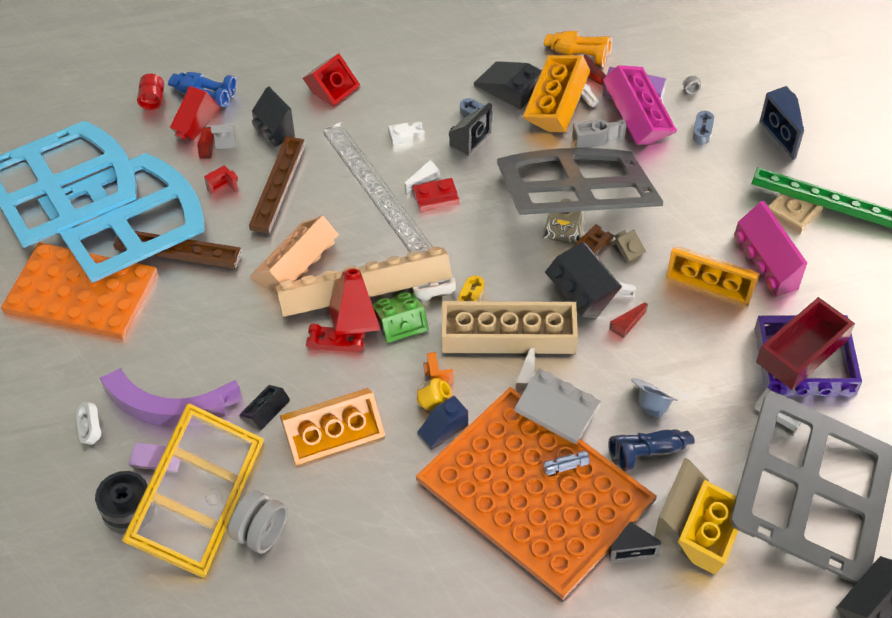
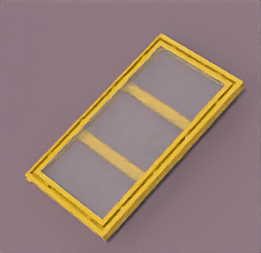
(193, 491)

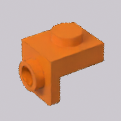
(432, 370)

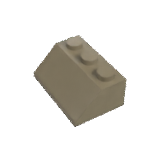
(679, 504)

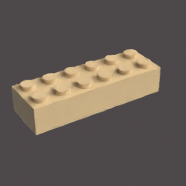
(509, 327)

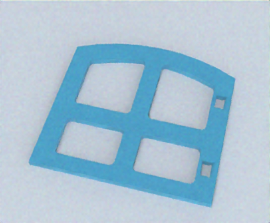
(51, 183)
(117, 218)

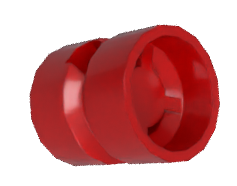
(150, 92)

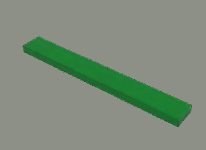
(823, 197)

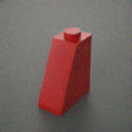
(193, 114)

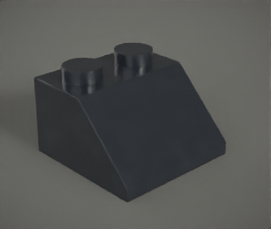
(273, 117)

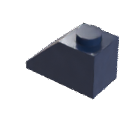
(444, 422)

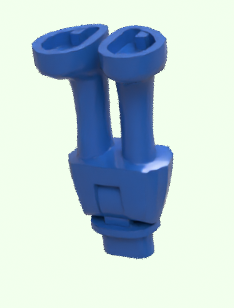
(222, 93)

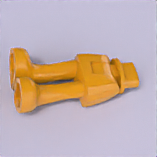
(570, 43)

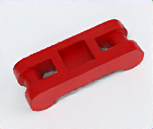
(332, 341)

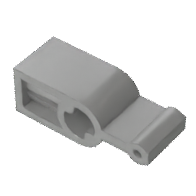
(597, 132)

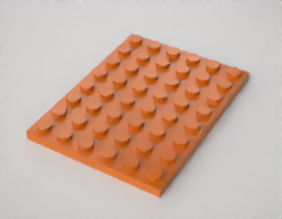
(544, 522)

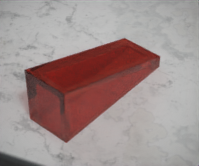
(596, 73)
(205, 143)
(624, 324)

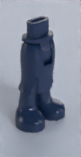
(662, 442)

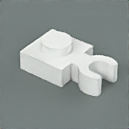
(403, 133)

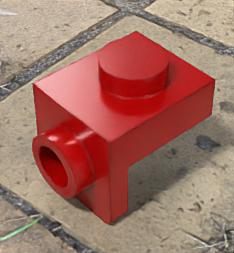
(221, 178)

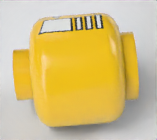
(433, 393)

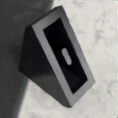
(634, 544)

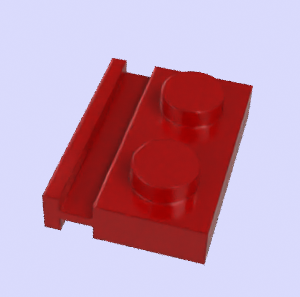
(436, 195)

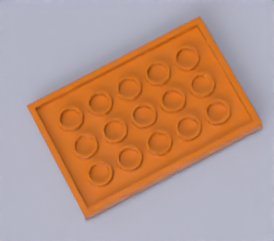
(60, 293)

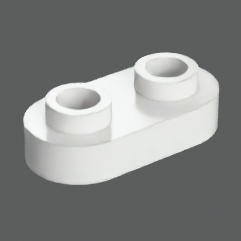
(427, 291)
(88, 423)

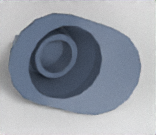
(652, 399)

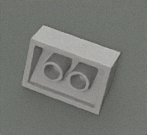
(557, 406)

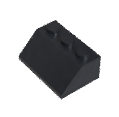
(583, 280)
(871, 594)

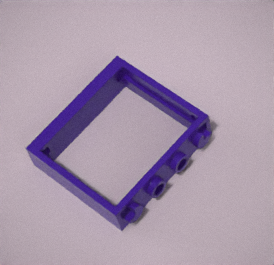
(811, 386)

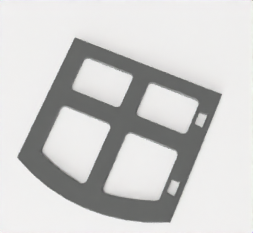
(576, 182)

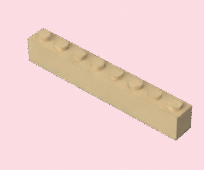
(379, 278)

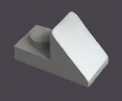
(224, 135)

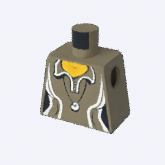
(564, 226)

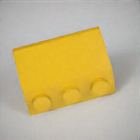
(708, 529)

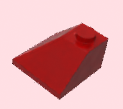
(332, 80)

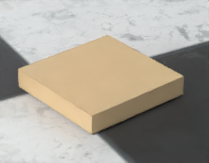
(794, 211)

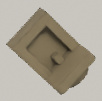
(628, 244)

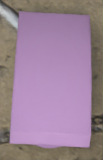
(146, 456)

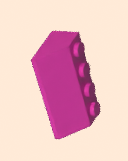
(639, 104)
(770, 250)

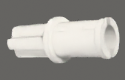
(588, 96)

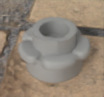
(692, 84)

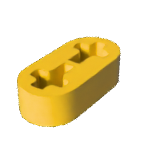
(467, 291)

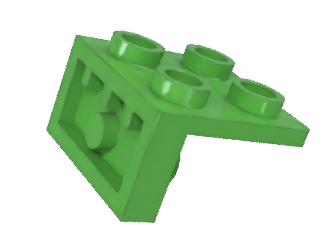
(401, 316)

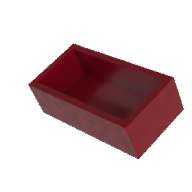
(805, 343)

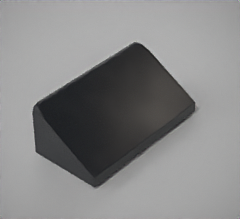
(265, 407)

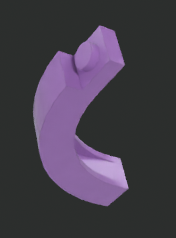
(163, 410)

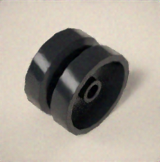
(119, 498)

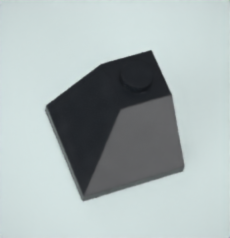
(471, 130)

